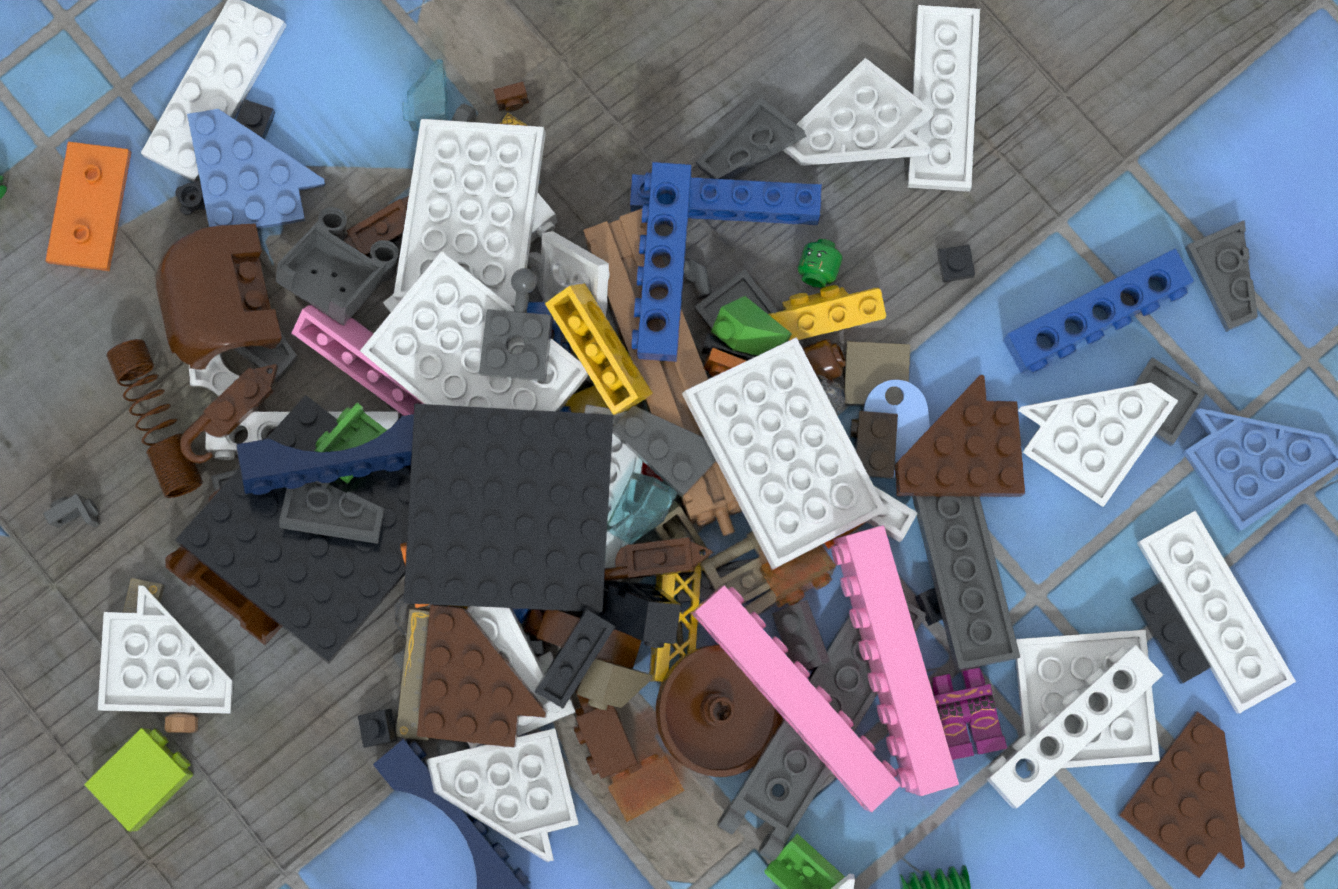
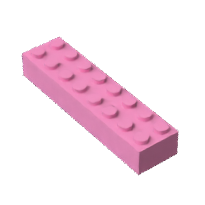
(894, 661)

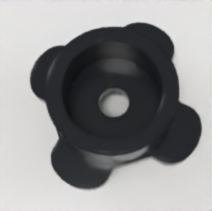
(184, 193)

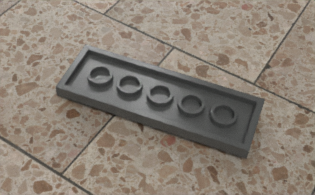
(966, 580)

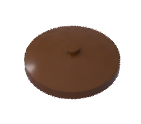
(713, 714)

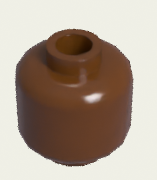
(826, 358)

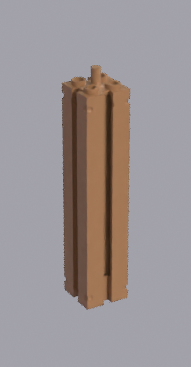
(619, 246)

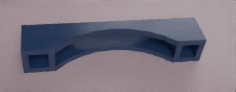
(272, 465)
(409, 773)

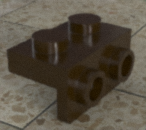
(875, 442)

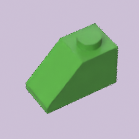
(748, 328)

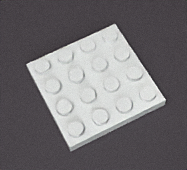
(1058, 665)

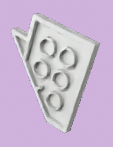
(567, 265)

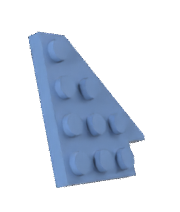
(246, 175)
(1257, 463)

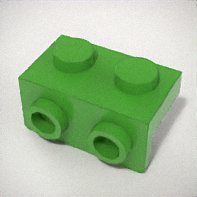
(352, 431)
(802, 867)

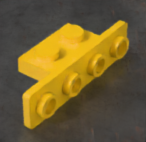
(829, 311)

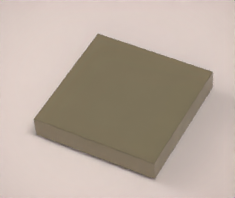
(871, 365)

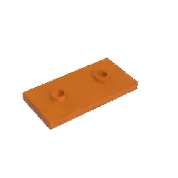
(88, 206)

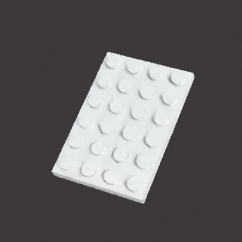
(472, 201)
(437, 340)
(784, 452)

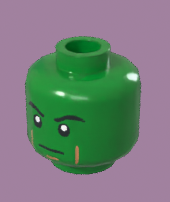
(819, 263)

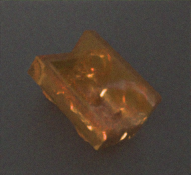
(799, 575)
(646, 787)

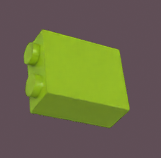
(139, 778)

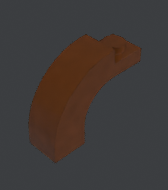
(556, 626)

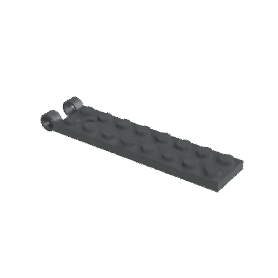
(790, 760)

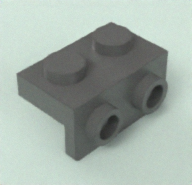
(801, 635)

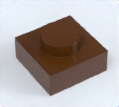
(511, 97)

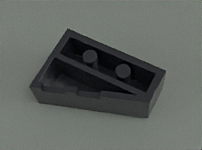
(642, 611)

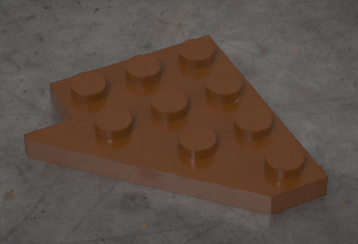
(966, 451)
(469, 684)
(1190, 800)

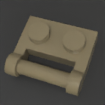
(746, 579)

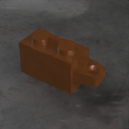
(604, 738)

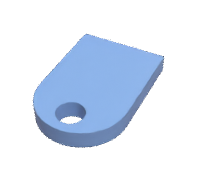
(912, 413)

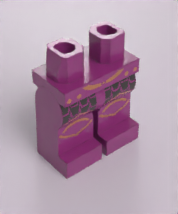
(971, 707)

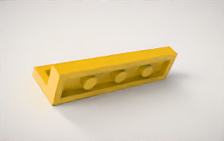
(661, 656)

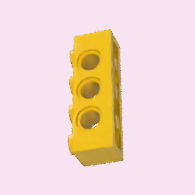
(598, 348)

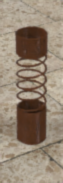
(172, 469)

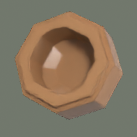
(181, 723)

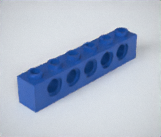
(674, 180)
(742, 200)
(1166, 269)

